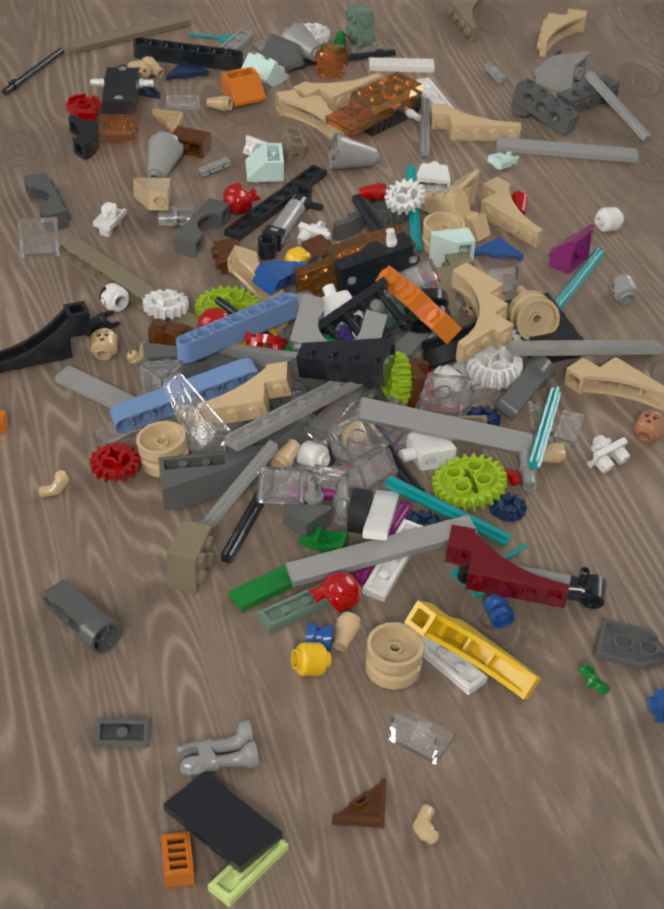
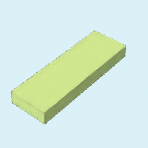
(231, 885)

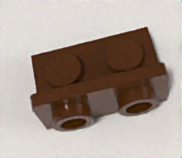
(419, 371)

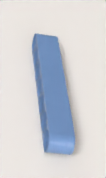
(232, 328)
(156, 406)

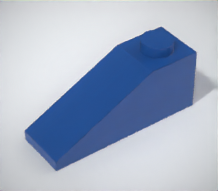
(275, 275)

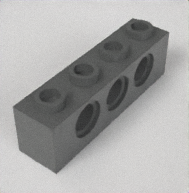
(585, 95)
(545, 106)

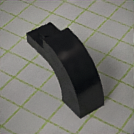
(86, 136)

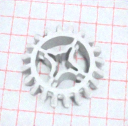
(494, 368)

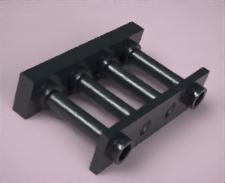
(361, 302)

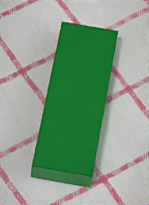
(260, 589)

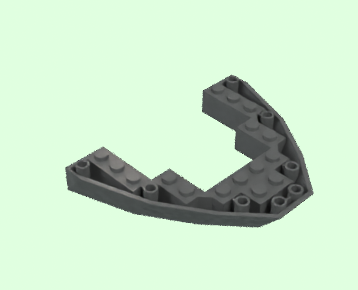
(205, 476)

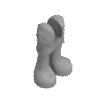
(201, 755)

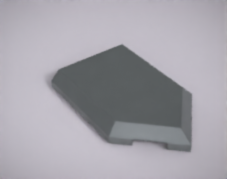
(283, 51)
(628, 644)

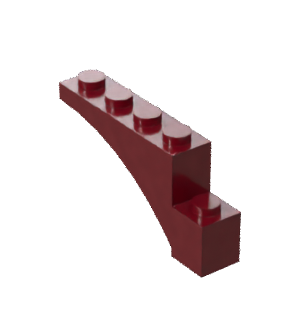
(497, 575)

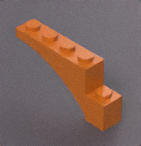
(420, 304)

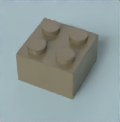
(190, 556)

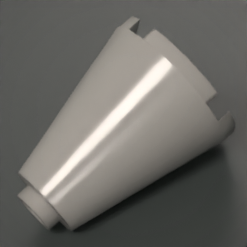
(301, 35)
(350, 153)
(163, 154)

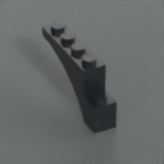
(51, 342)

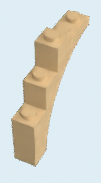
(491, 312)

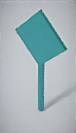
(221, 38)

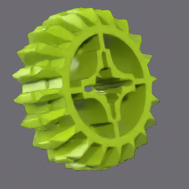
(400, 379)

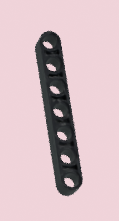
(193, 54)

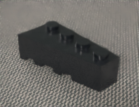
(348, 360)

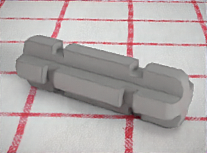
(495, 73)
(214, 166)

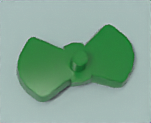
(593, 680)

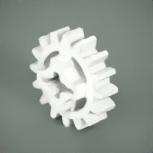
(320, 33)
(405, 196)
(165, 304)

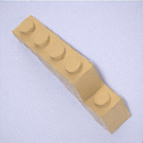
(558, 27)
(335, 94)
(306, 109)
(469, 127)
(457, 203)
(502, 211)
(242, 264)
(615, 379)
(253, 397)

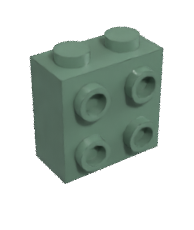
(360, 24)

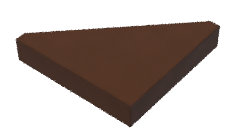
(365, 810)

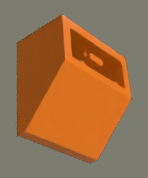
(243, 86)

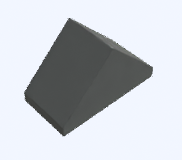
(306, 517)

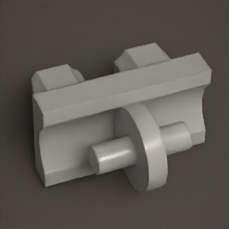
(175, 216)

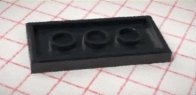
(223, 822)

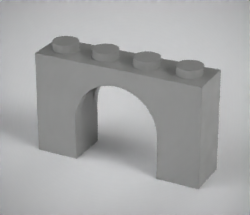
(309, 316)

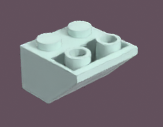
(268, 70)
(266, 164)
(450, 242)

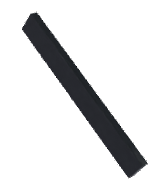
(273, 204)

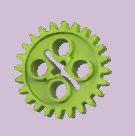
(234, 296)
(482, 474)

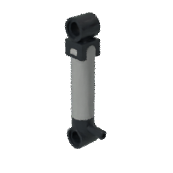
(274, 235)
(586, 588)

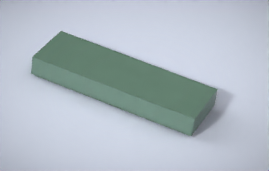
(290, 610)

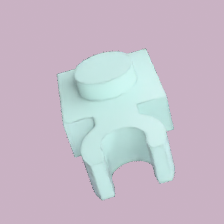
(501, 161)

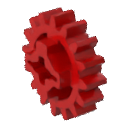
(114, 462)

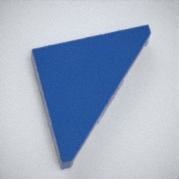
(499, 249)

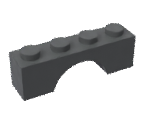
(41, 189)
(190, 238)

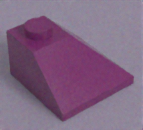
(572, 251)

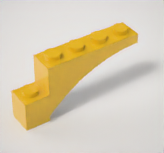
(472, 646)

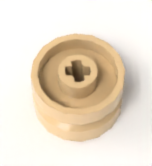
(437, 222)
(533, 314)
(160, 440)
(394, 655)

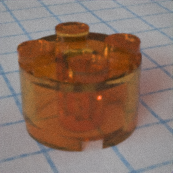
(331, 60)

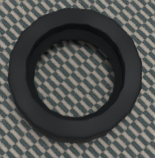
(441, 355)
(359, 509)

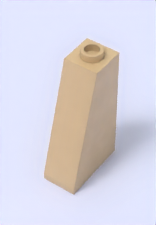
(153, 192)

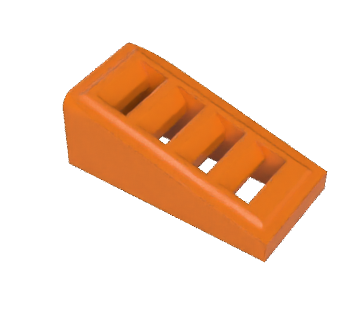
(181, 876)

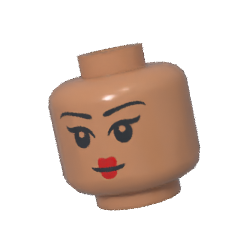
(649, 426)

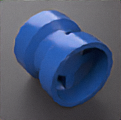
(500, 613)
(320, 634)

